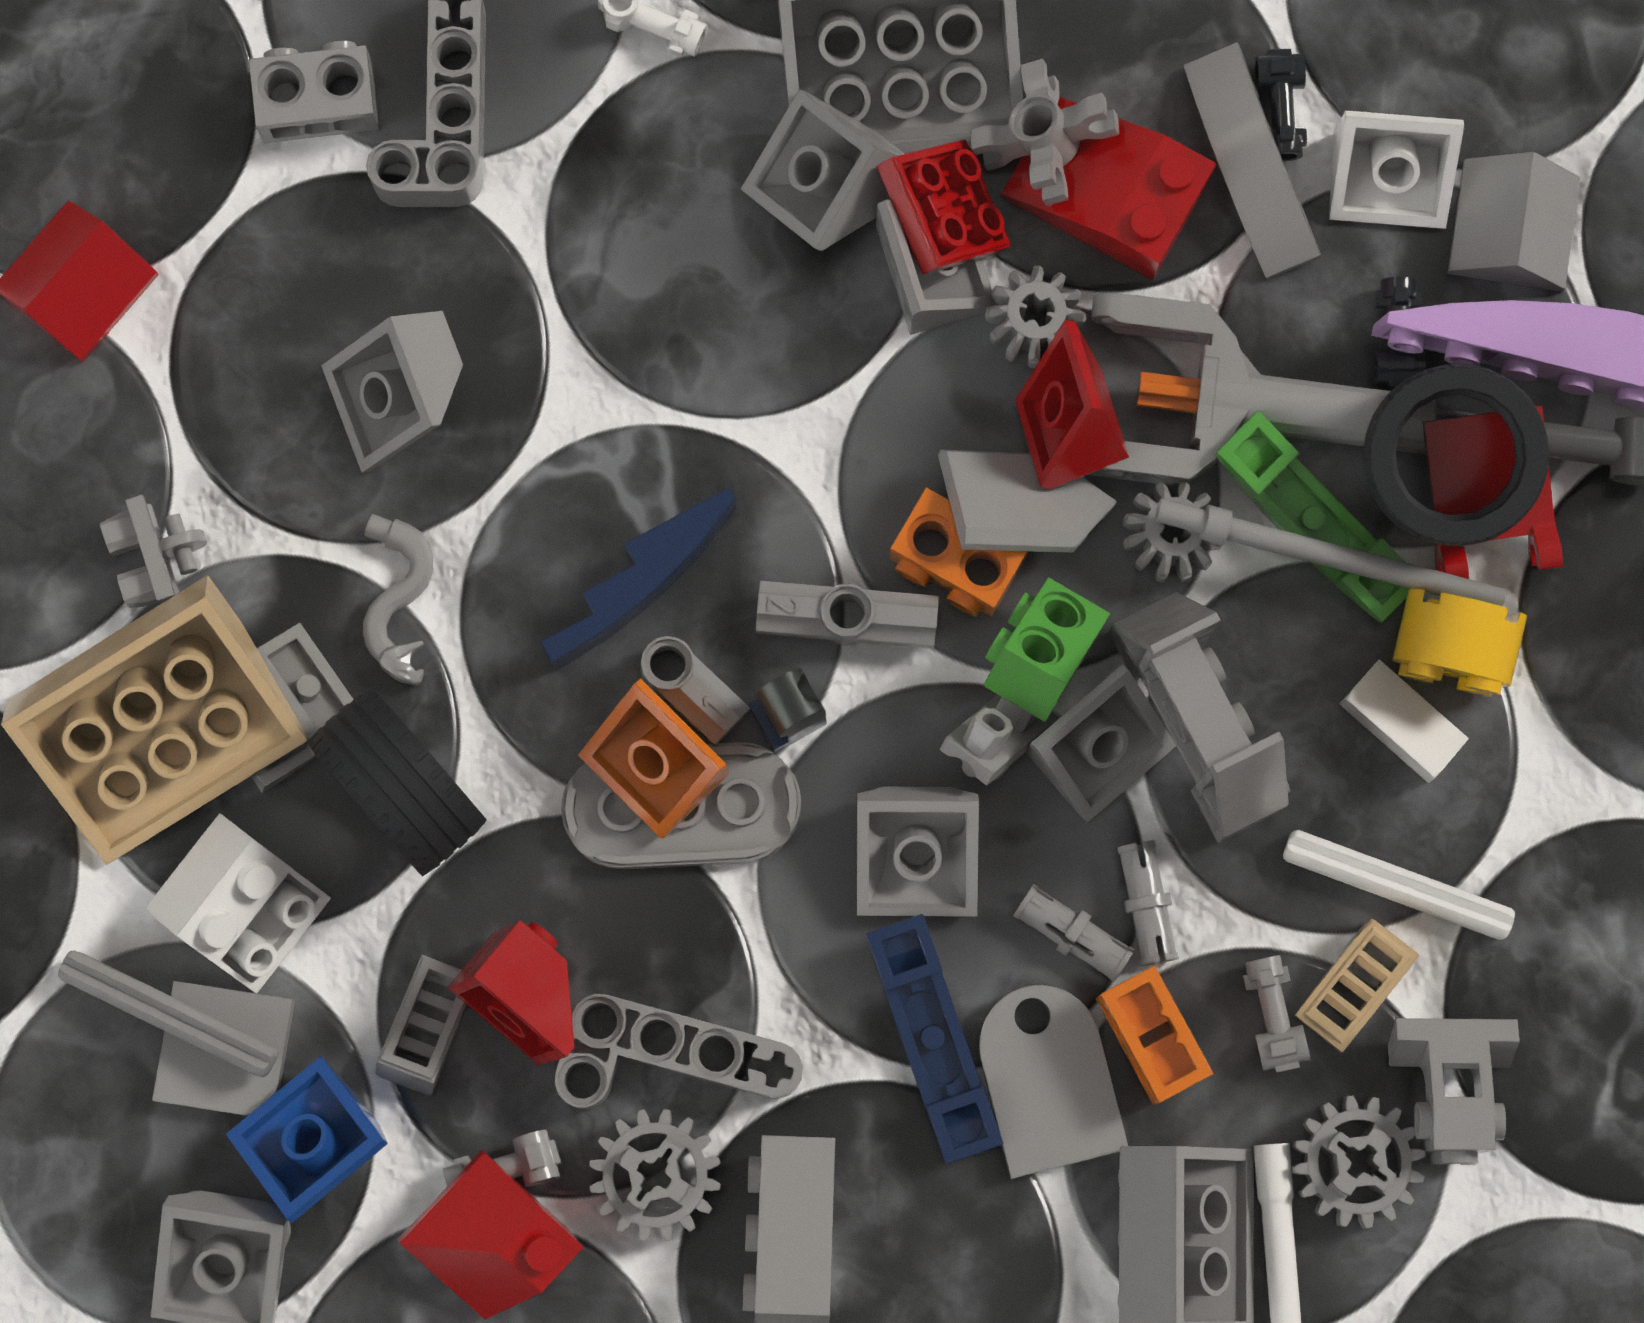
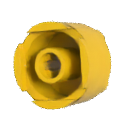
(1460, 641)

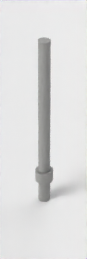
(1219, 525)

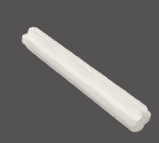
(1399, 885)

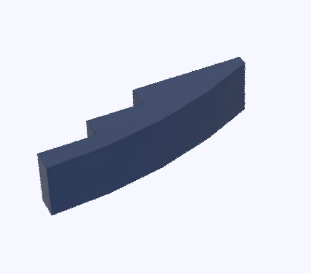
(657, 563)

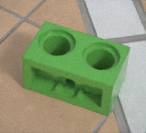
(1044, 649)

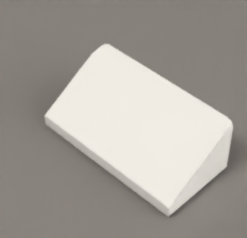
(1404, 721)

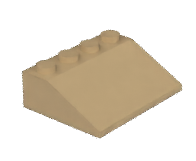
(154, 720)

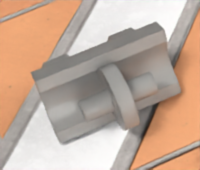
(140, 529)
(993, 739)

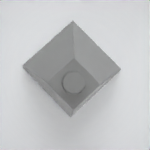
(820, 172)
(394, 384)

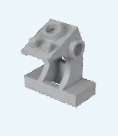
(1456, 1126)

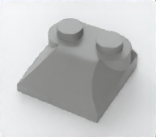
(917, 851)
(219, 1259)

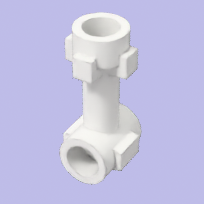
(684, 33)

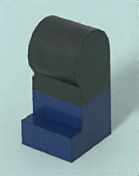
(788, 709)

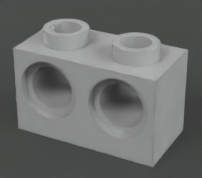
(314, 109)

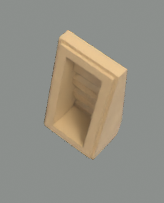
(1388, 944)

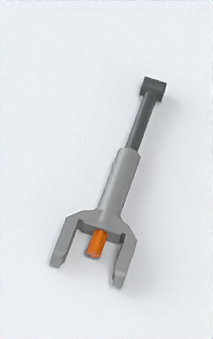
(1233, 389)

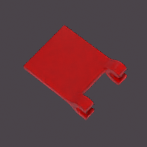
(1468, 469)

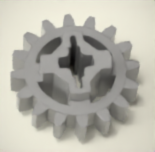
(1341, 1183)
(680, 1191)

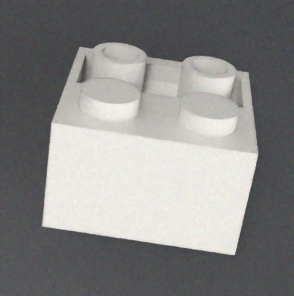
(237, 903)

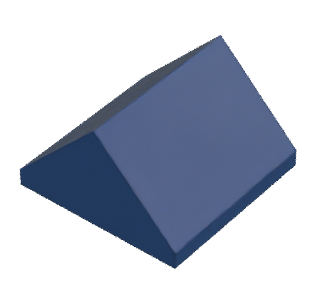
(307, 1138)

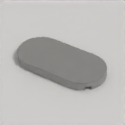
(735, 824)

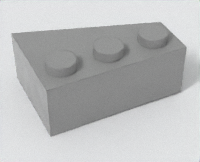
(791, 1230)

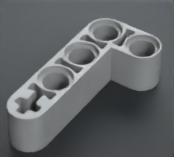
(443, 143)
(681, 1059)

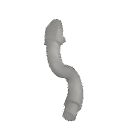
(412, 543)

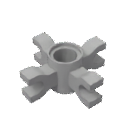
(1044, 132)

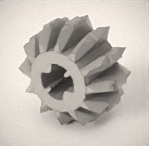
(1041, 298)
(1155, 547)

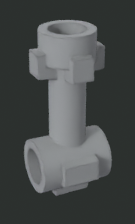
(1282, 1045)
(533, 1159)

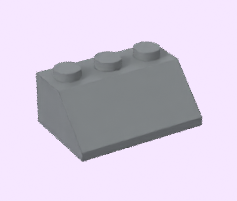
(1186, 1235)

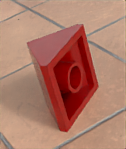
(76, 280)
(1069, 412)

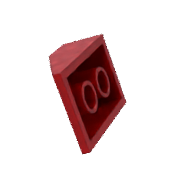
(1123, 194)

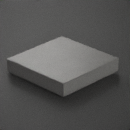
(207, 1082)

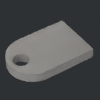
(1049, 1086)

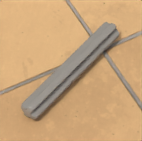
(168, 1013)

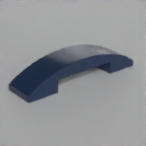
(933, 1039)

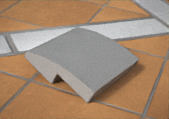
(310, 690)

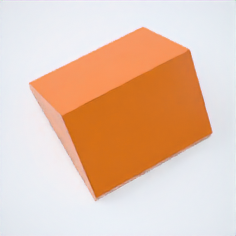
(653, 760)

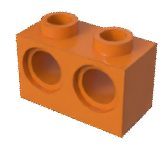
(948, 568)
(1154, 1035)

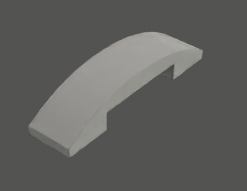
(1251, 161)

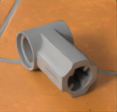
(695, 694)

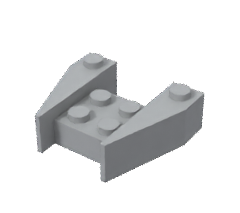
(1233, 778)

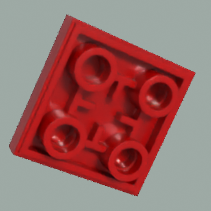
(944, 206)

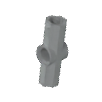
(887, 620)

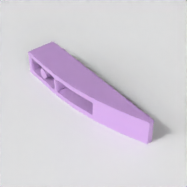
(1561, 342)

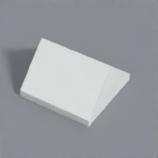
(1394, 169)

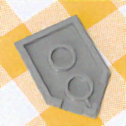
(1004, 509)

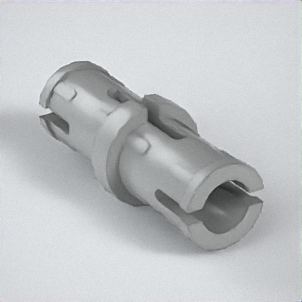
(1147, 903)
(1074, 932)

